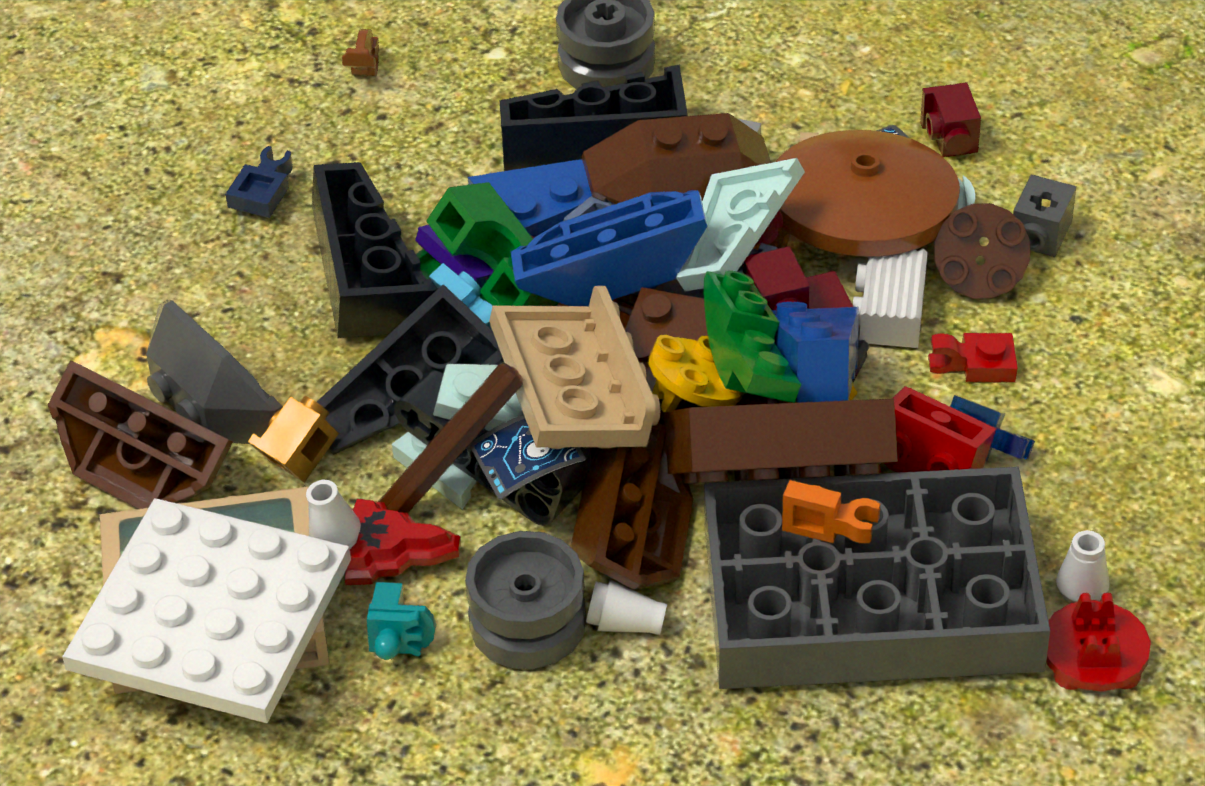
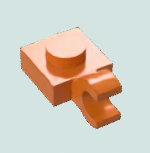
(821, 516)

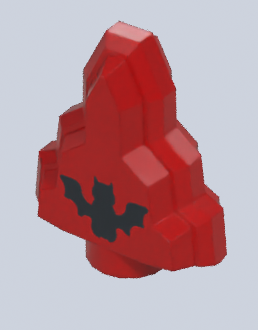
(394, 542)

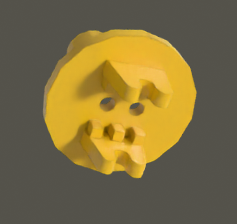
(688, 372)

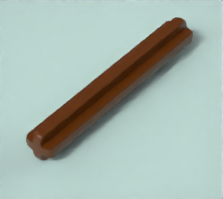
(453, 439)

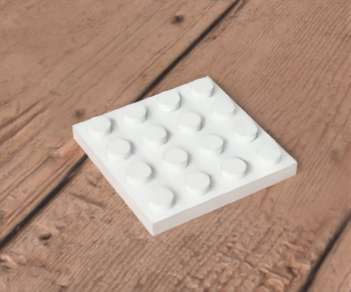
(208, 610)

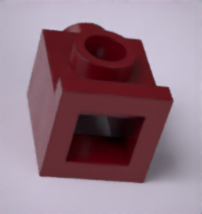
(951, 118)

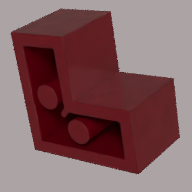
(782, 280)

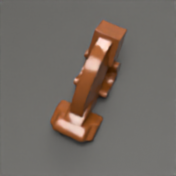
(365, 57)

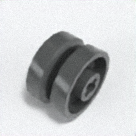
(605, 40)
(526, 599)

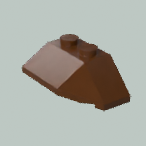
(670, 155)
(132, 442)
(634, 515)

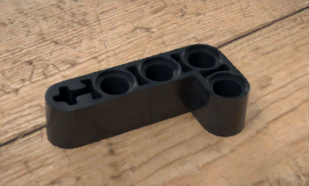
(537, 500)

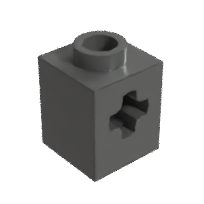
(1043, 224)

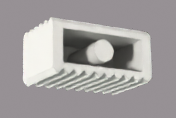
(891, 298)

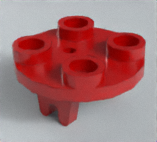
(1078, 647)

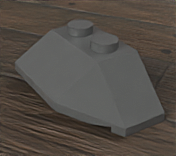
(204, 378)

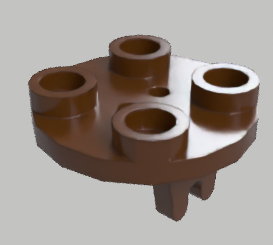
(1004, 256)

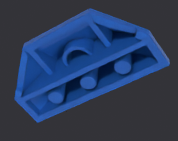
(613, 247)

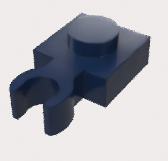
(261, 187)

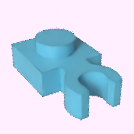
(465, 289)

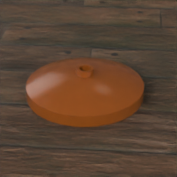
(868, 193)

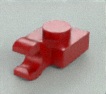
(981, 356)

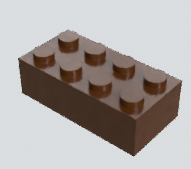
(789, 436)

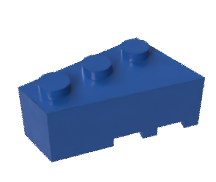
(541, 193)
(819, 349)

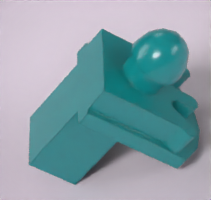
(396, 626)

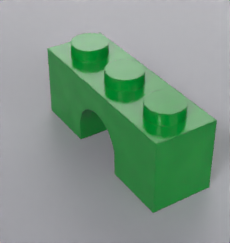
(480, 224)

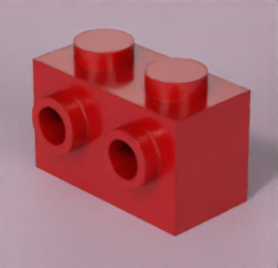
(937, 436)

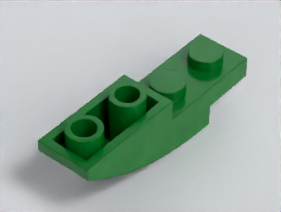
(742, 338)

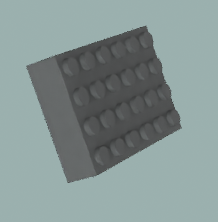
(932, 595)

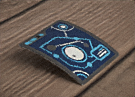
(512, 459)

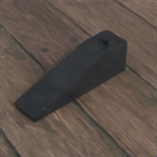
(427, 340)

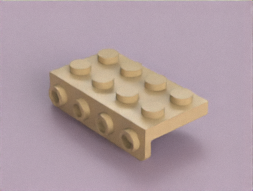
(577, 374)

